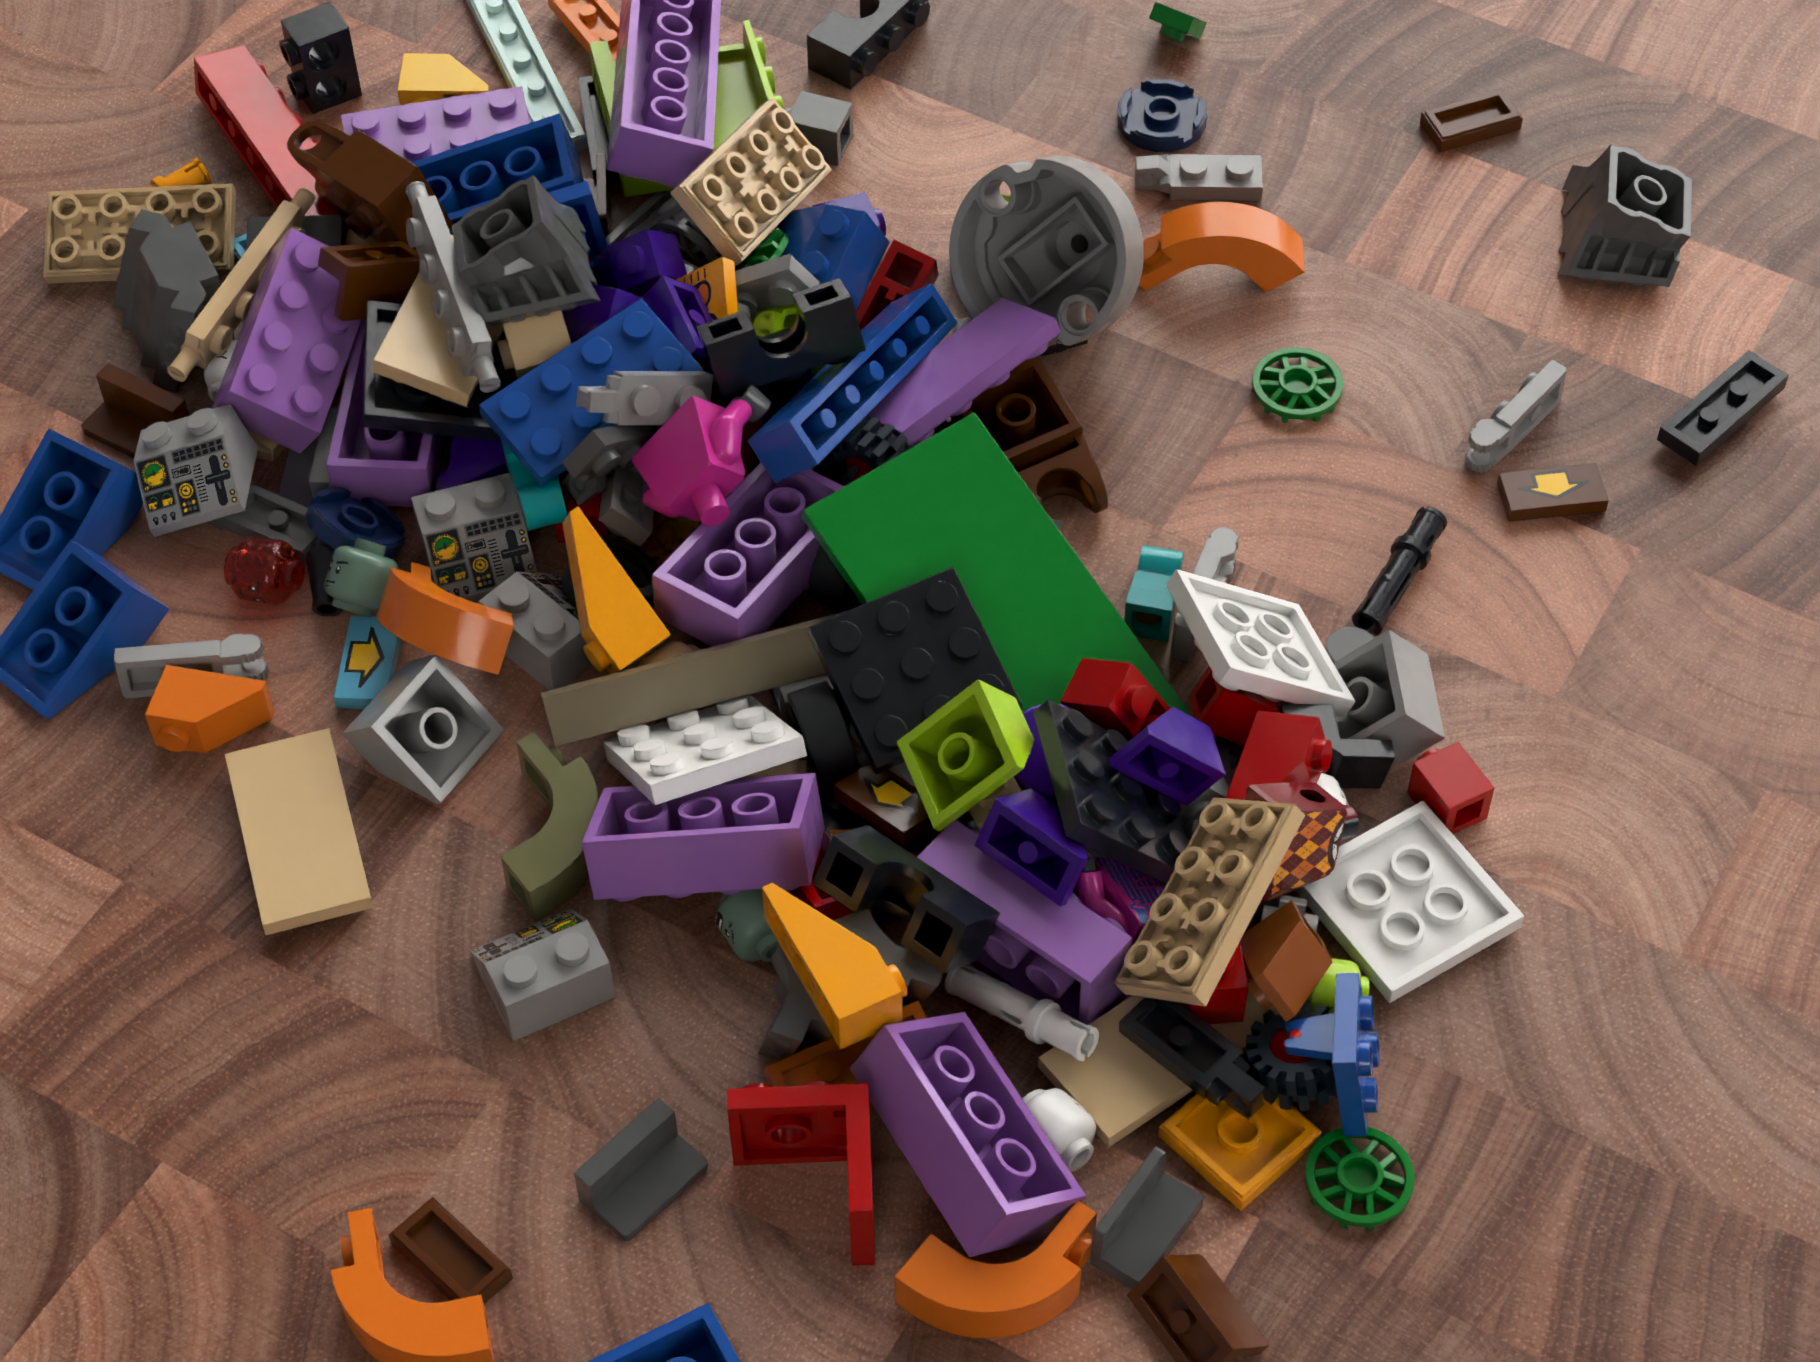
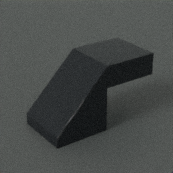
(1354, 761)

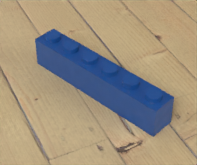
(846, 392)

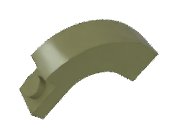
(552, 863)

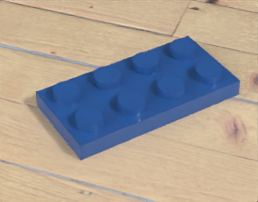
(539, 410)

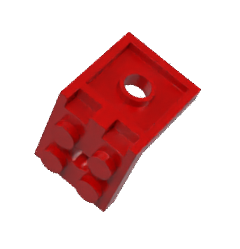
(808, 1127)

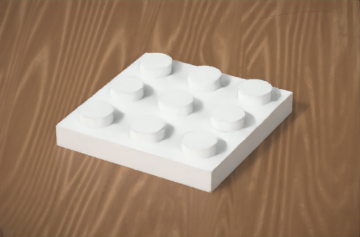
(1258, 643)
(703, 748)
(1410, 902)

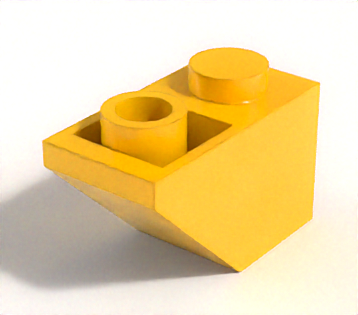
(434, 78)

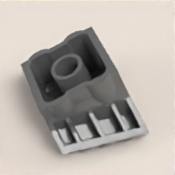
(1625, 219)
(524, 255)
(163, 289)
(799, 1018)

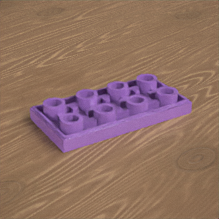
(964, 367)

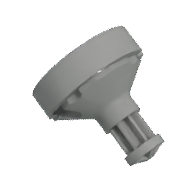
(1051, 248)

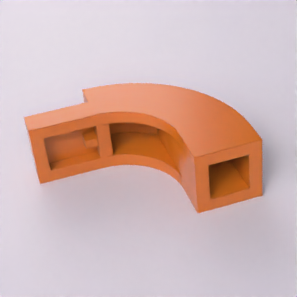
(1227, 236)
(442, 621)
(997, 1298)
(394, 1325)

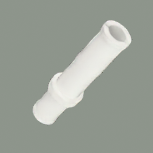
(1039, 1019)

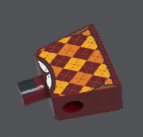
(1318, 839)

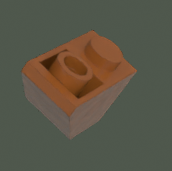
(1284, 960)

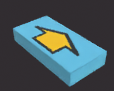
(366, 662)

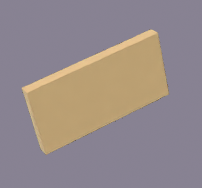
(751, 181)
(90, 227)
(418, 351)
(298, 831)
(1209, 900)
(1121, 1081)

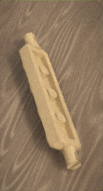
(230, 304)

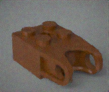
(360, 180)
(1040, 436)

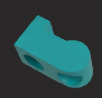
(538, 504)
(1151, 594)

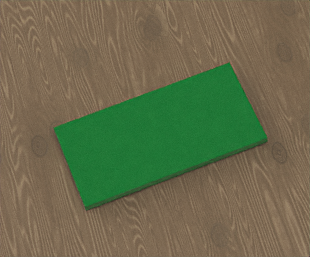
(970, 510)

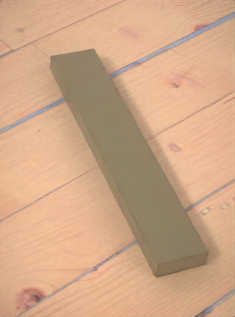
(682, 683)

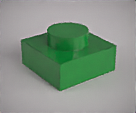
(1176, 23)

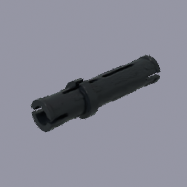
(1407, 557)

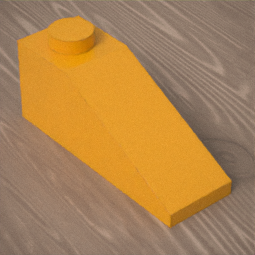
(610, 607)
(836, 967)

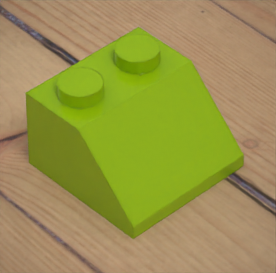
(966, 751)

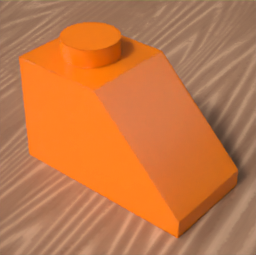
(205, 709)

